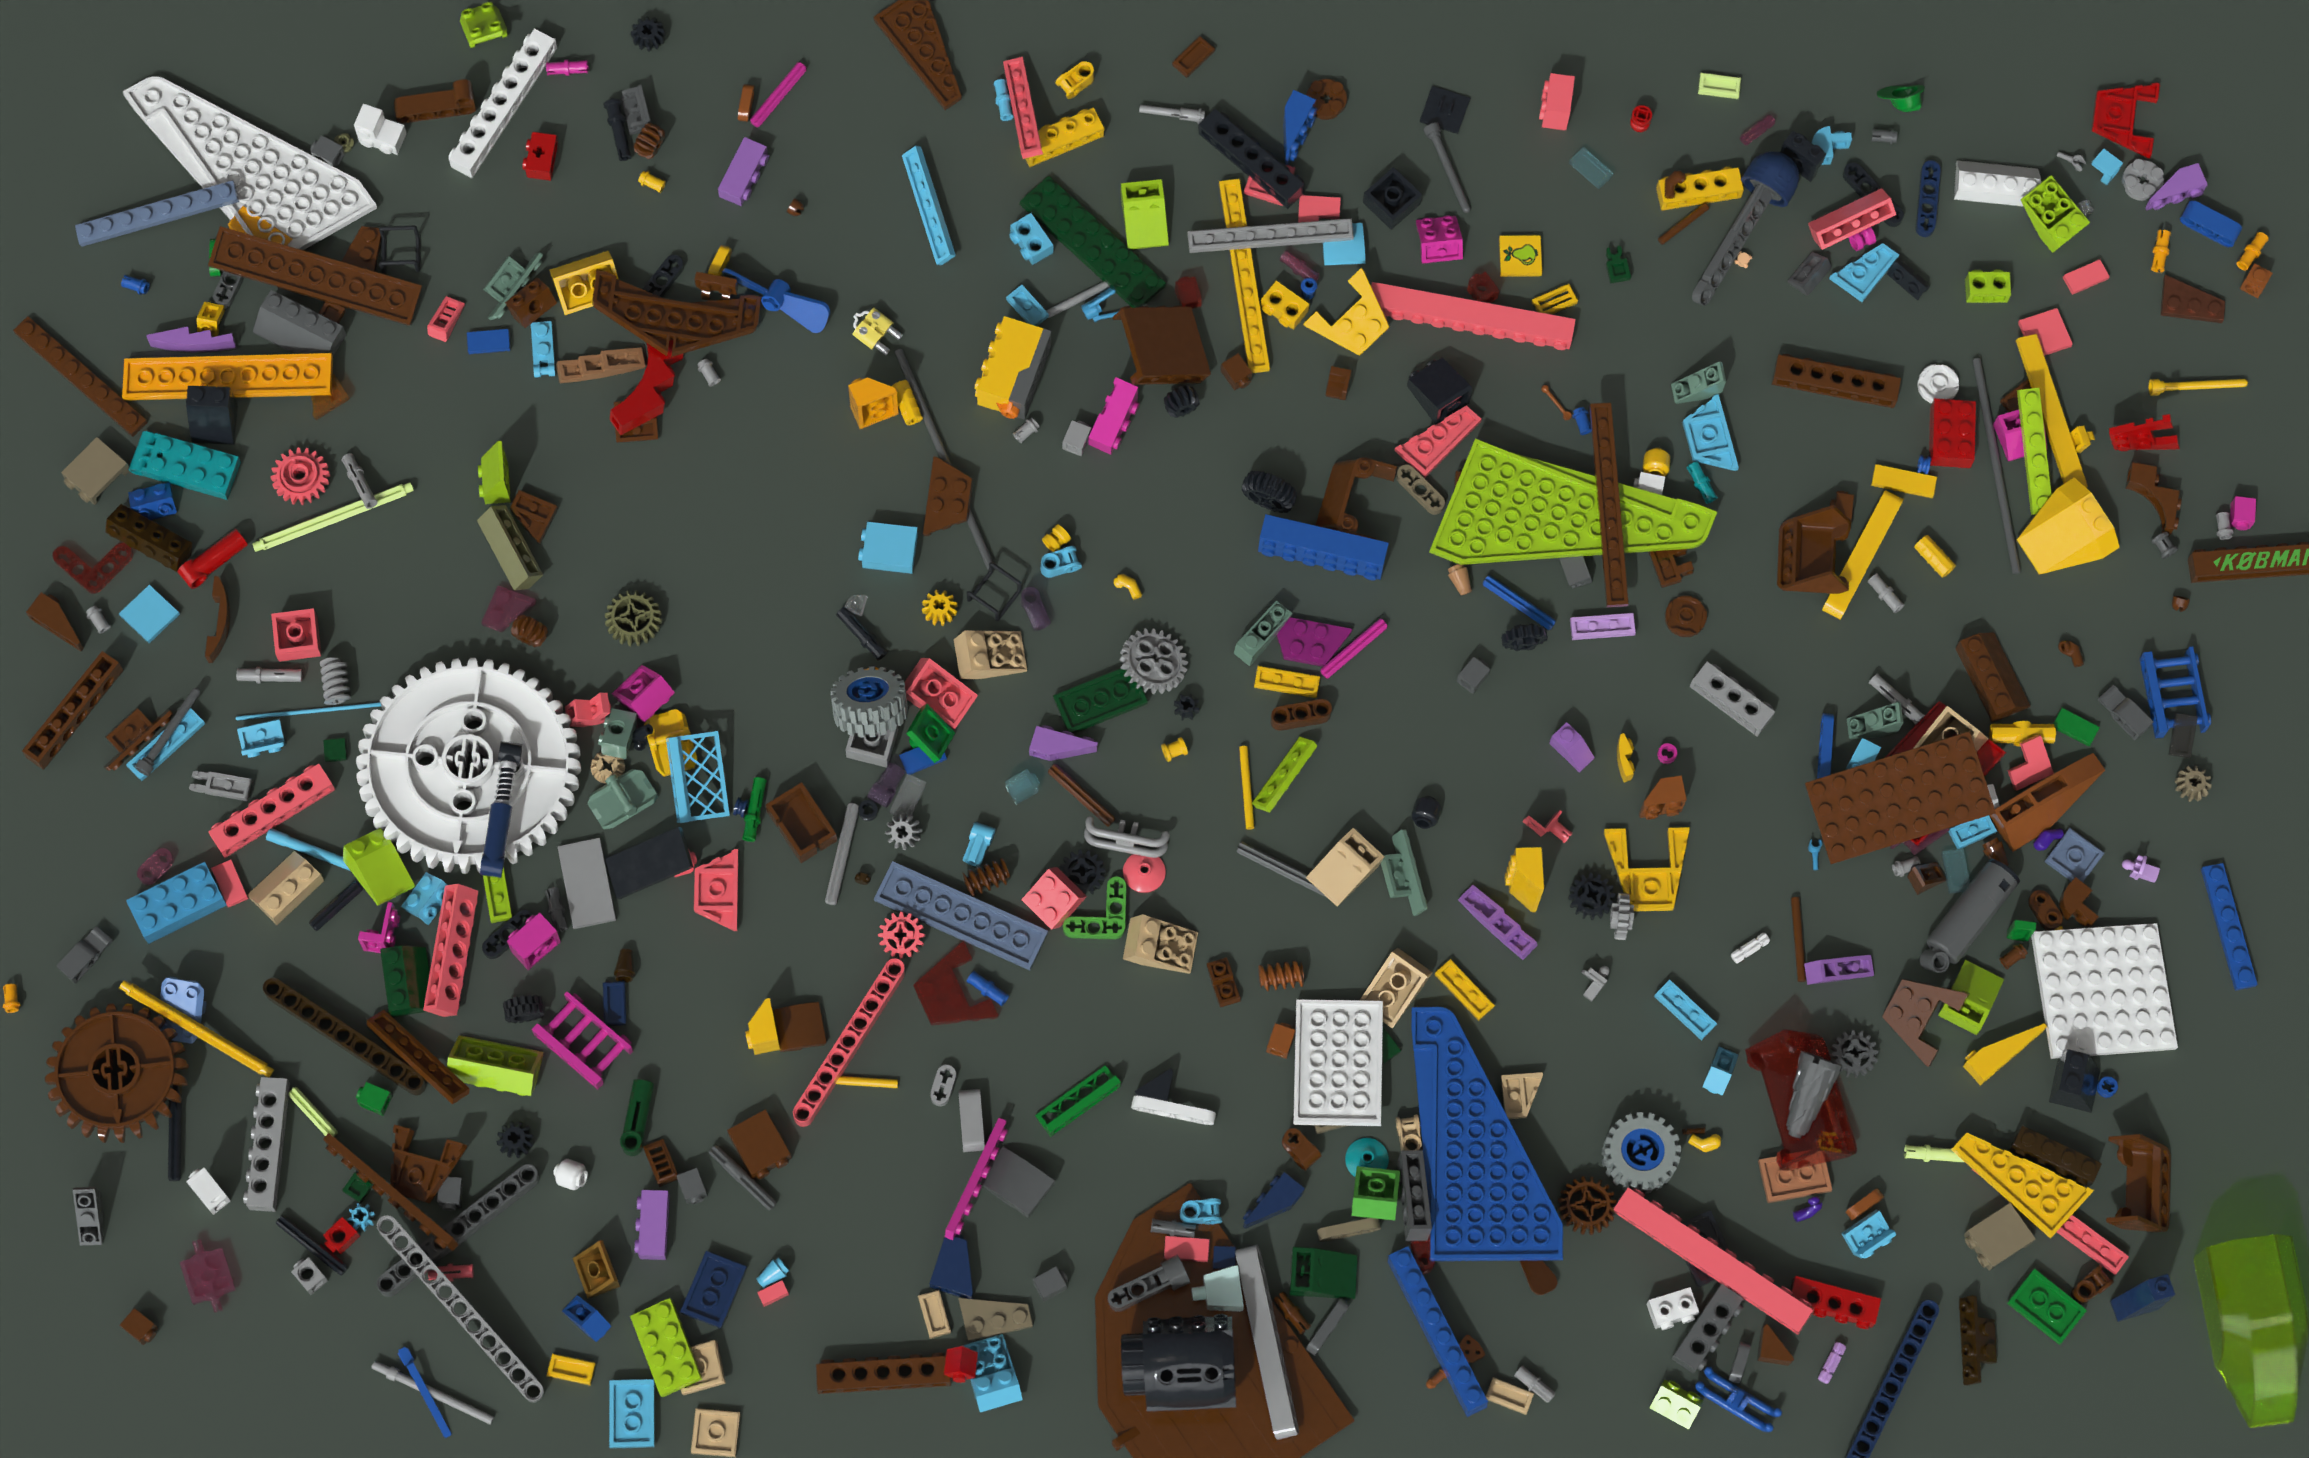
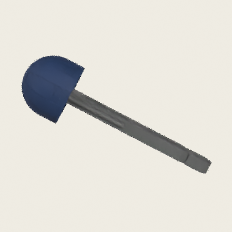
(1771, 180)

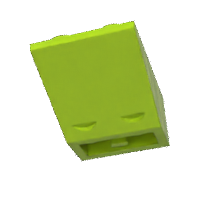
(1144, 214)
(2053, 214)
(1983, 991)

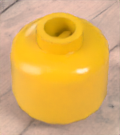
(1656, 462)

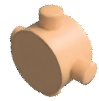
(1743, 259)

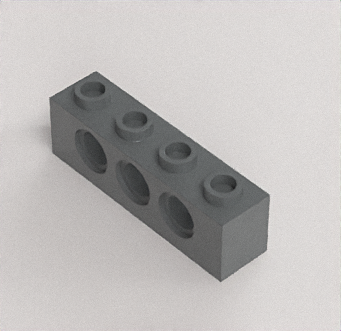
(1414, 1195)
(1722, 1298)

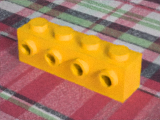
(1068, 135)

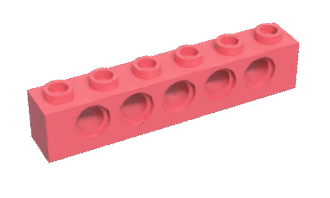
(284, 810)
(451, 950)

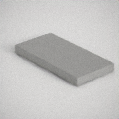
(586, 883)

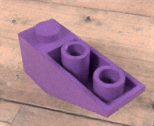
(2183, 184)
(1056, 745)

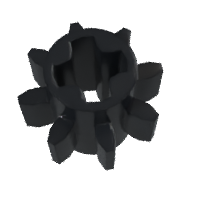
(1190, 710)

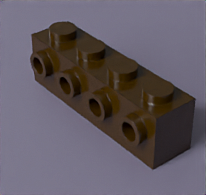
(148, 537)
(2055, 1157)

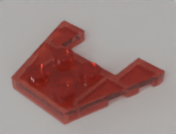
(943, 996)

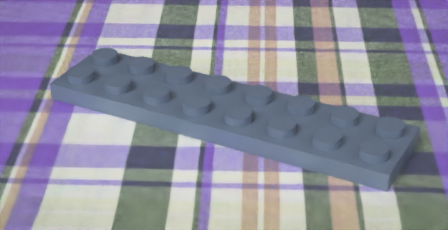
(961, 915)

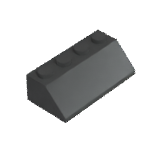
(297, 327)

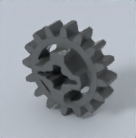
(1864, 1052)

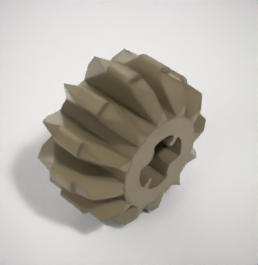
(2186, 787)

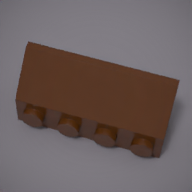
(1992, 675)

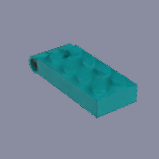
(185, 464)

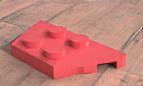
(718, 890)

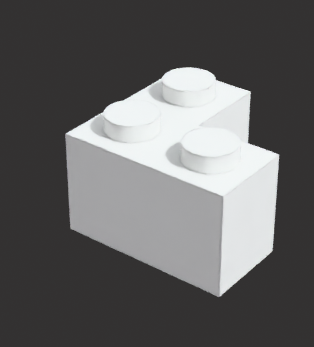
(377, 131)

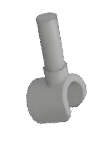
(2074, 160)

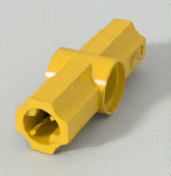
(2021, 731)

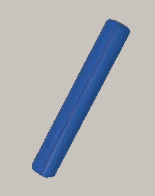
(1519, 602)

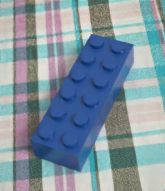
(1322, 547)

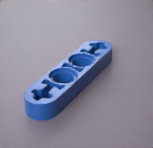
(1825, 745)

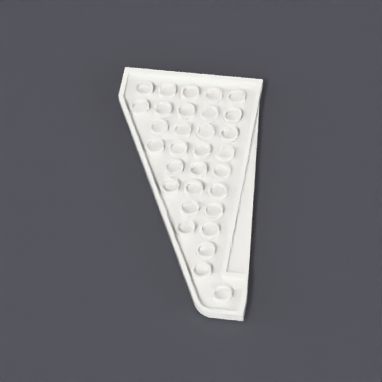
(270, 175)

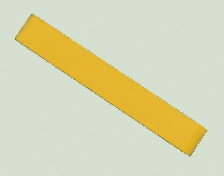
(1864, 552)

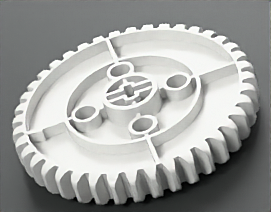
(430, 720)

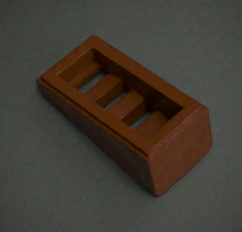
(667, 1178)

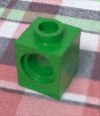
(373, 1098)

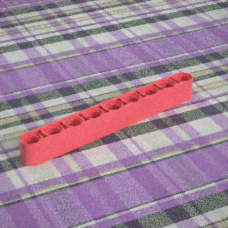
(846, 1052)

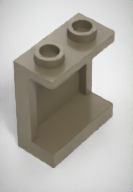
(94, 470)
(1998, 1237)

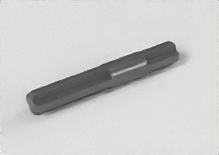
(742, 1177)

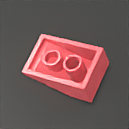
(940, 690)

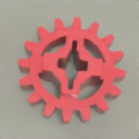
(892, 935)

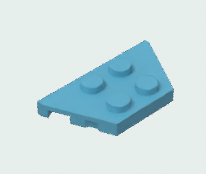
(1709, 436)

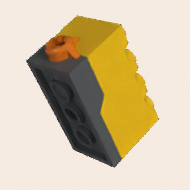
(1013, 367)

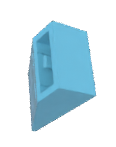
(995, 1376)

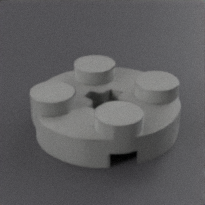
(2145, 169)

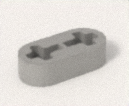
(948, 1087)

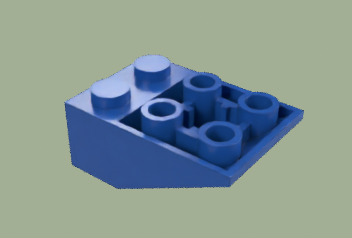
(1298, 116)

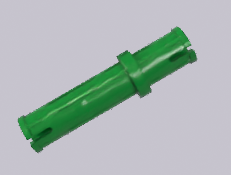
(753, 818)

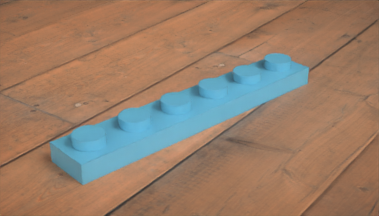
(928, 205)

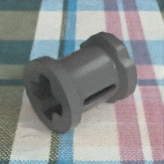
(2164, 545)

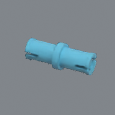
(1003, 100)

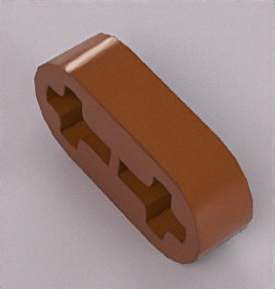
(746, 102)
(1864, 1204)

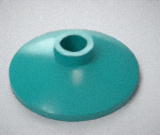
(1364, 1146)

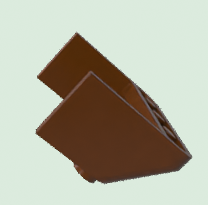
(1338, 491)
(2146, 1184)

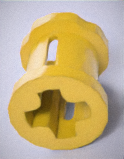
(1174, 749)

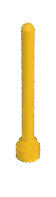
(2157, 387)

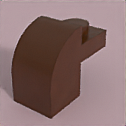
(2072, 903)

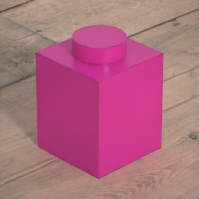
(2242, 513)

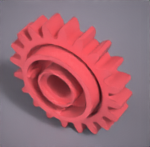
(303, 488)

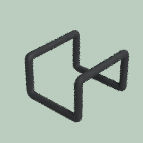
(383, 263)
(972, 595)

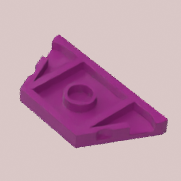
(1310, 641)

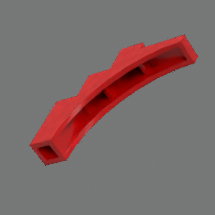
(646, 399)

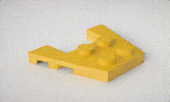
(1360, 324)

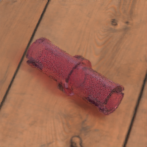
(1298, 266)

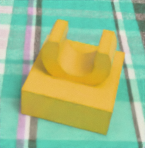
(2081, 438)

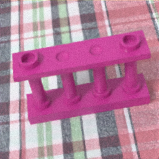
(562, 1047)

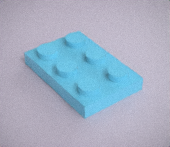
(631, 1413)

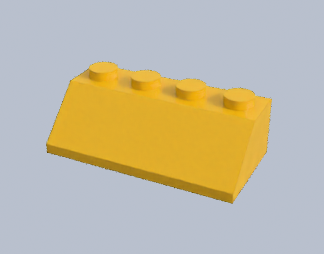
(1526, 876)

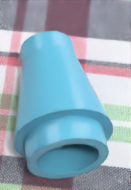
(773, 1272)

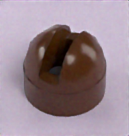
(794, 206)
(2180, 603)

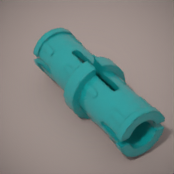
(1702, 482)

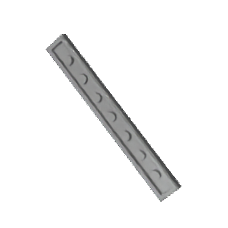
(1270, 235)

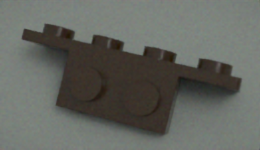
(1977, 1340)

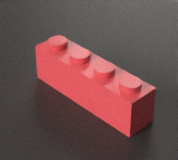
(1852, 218)

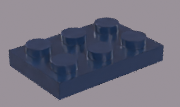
(713, 1289)

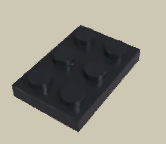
(1708, 1228)

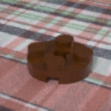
(1332, 89)

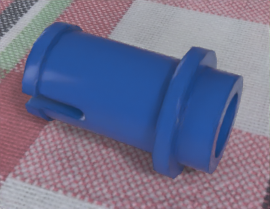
(135, 284)
(1308, 288)
(1582, 420)

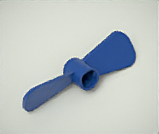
(806, 311)

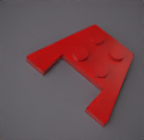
(2115, 116)
(2141, 437)

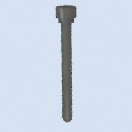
(1433, 132)
(145, 765)

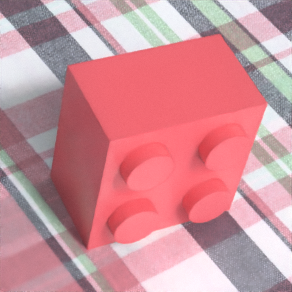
(1556, 101)
(296, 635)
(1054, 898)

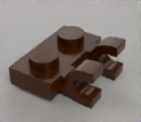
(709, 282)
(1666, 568)

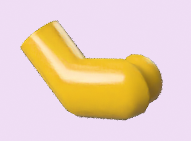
(1128, 582)
(1707, 1144)

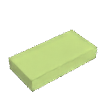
(1719, 85)

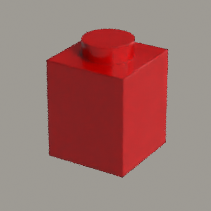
(960, 1364)

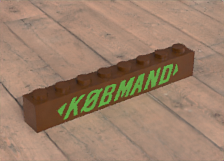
(2249, 562)

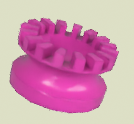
(1664, 759)

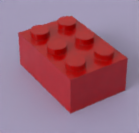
(1952, 433)

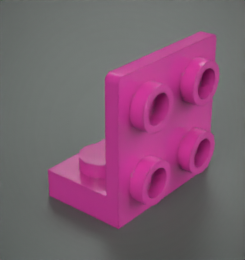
(1440, 239)
(373, 941)

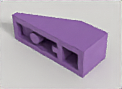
(1838, 969)

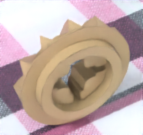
(597, 765)

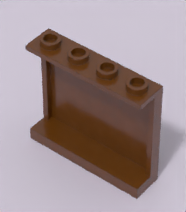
(1164, 345)

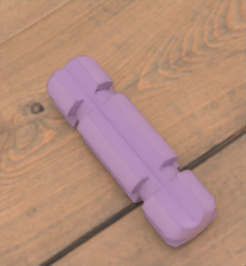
(1832, 1362)

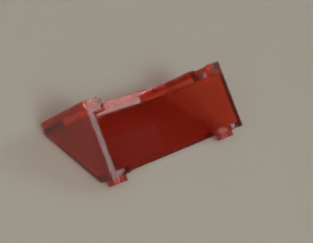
(1831, 1132)

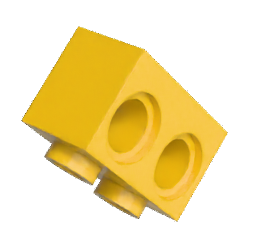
(1288, 302)

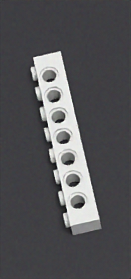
(470, 163)

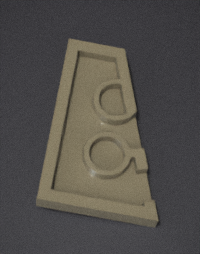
(993, 1318)

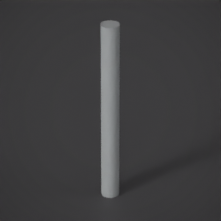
(1077, 299)

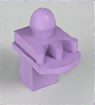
(2140, 869)

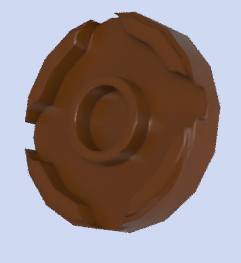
(1685, 616)

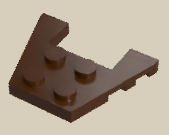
(1912, 1009)
(418, 1175)

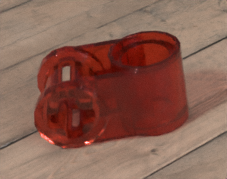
(1421, 1250)

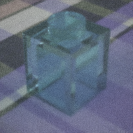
(1022, 786)

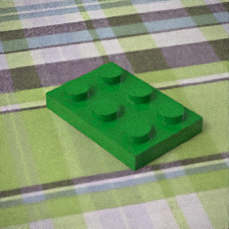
(2046, 1306)

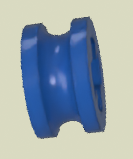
(1923, 464)
(2109, 1081)

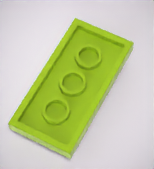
(666, 1347)

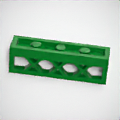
(1083, 1104)

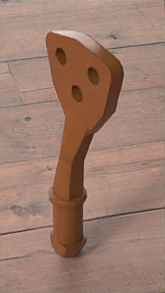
(1471, 1357)

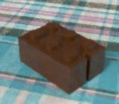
(801, 822)

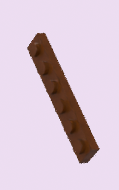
(418, 1057)

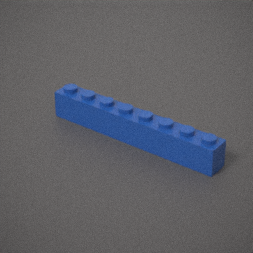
(1437, 1331)

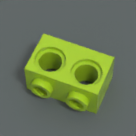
(1989, 292)

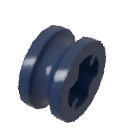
(741, 807)

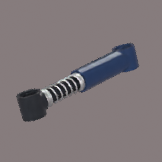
(500, 811)

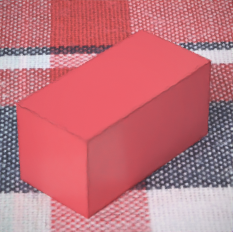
(773, 1293)

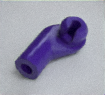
(2046, 837)
(1810, 1211)

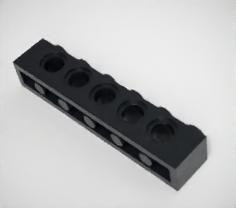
(1285, 194)

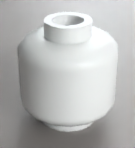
(570, 1174)

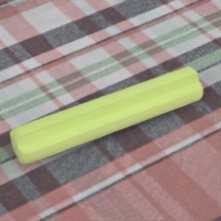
(312, 1112)

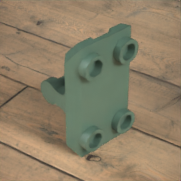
(621, 798)

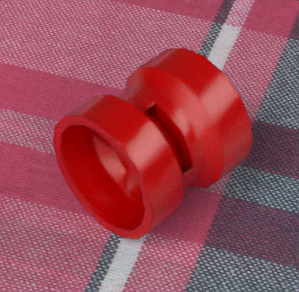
(1640, 123)

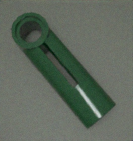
(640, 1095)

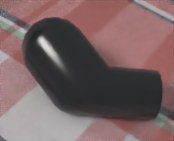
(640, 736)

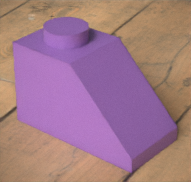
(1572, 747)

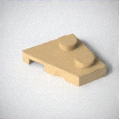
(1519, 1093)

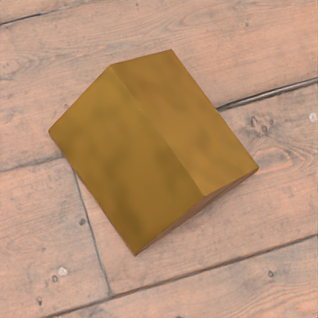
(596, 1270)

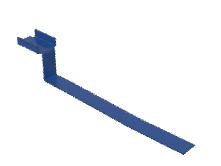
(407, 1359)

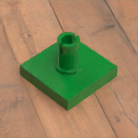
(930, 733)

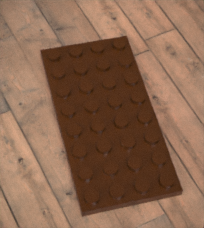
(1900, 797)

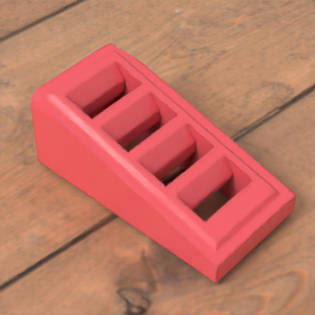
(440, 330)

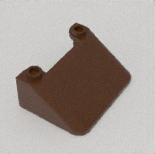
(1809, 552)

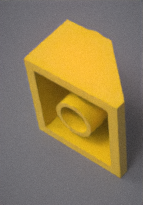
(762, 1030)

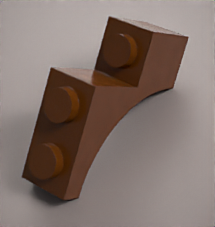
(2145, 481)

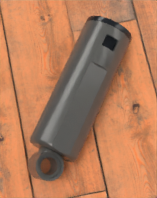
(1969, 916)

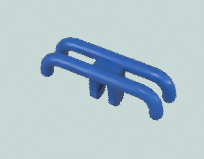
(1737, 1401)

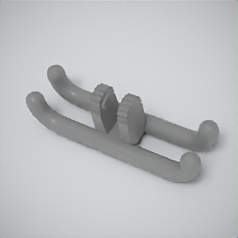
(1124, 841)

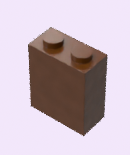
(759, 1145)

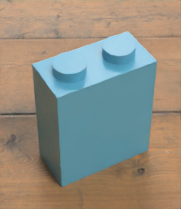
(888, 547)

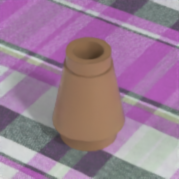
(1460, 578)

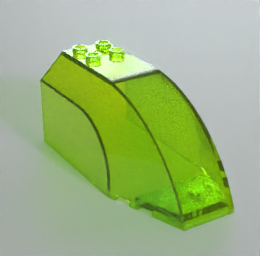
(2256, 1323)

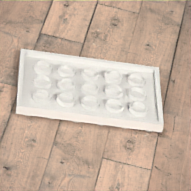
(1338, 1062)

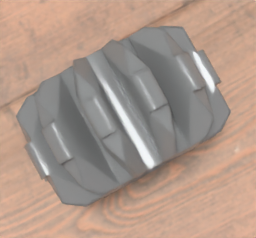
(897, 834)

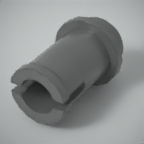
(1884, 136)

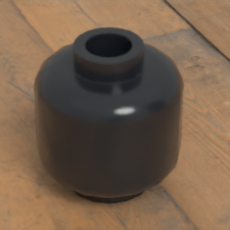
(1426, 812)

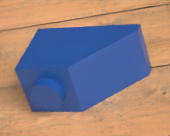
(587, 1318)

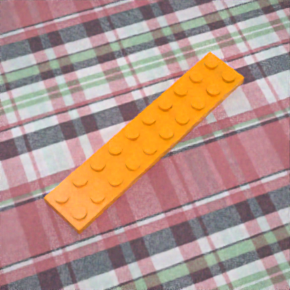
(243, 374)

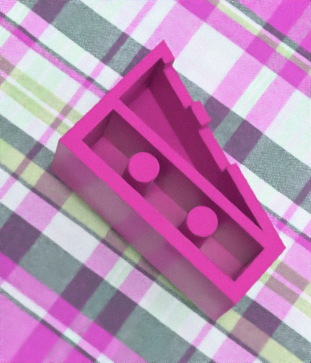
(1114, 417)

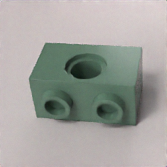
(618, 744)

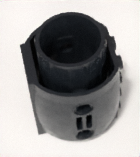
(1181, 1363)

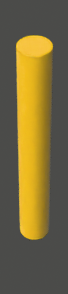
(863, 1081)

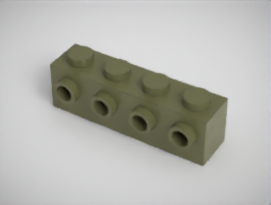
(510, 547)

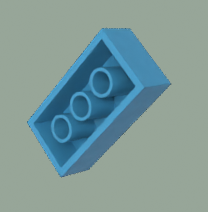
(176, 902)

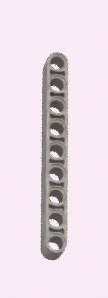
(1267, 1342)

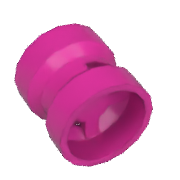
(1862, 238)

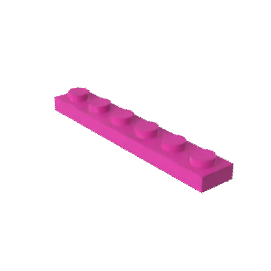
(973, 1186)

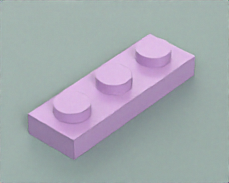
(1602, 626)

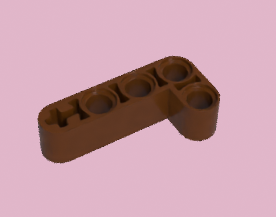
(436, 104)

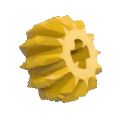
(939, 600)

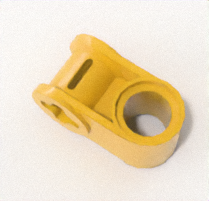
(1073, 82)

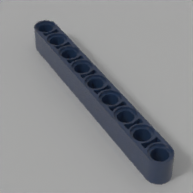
(1895, 1379)

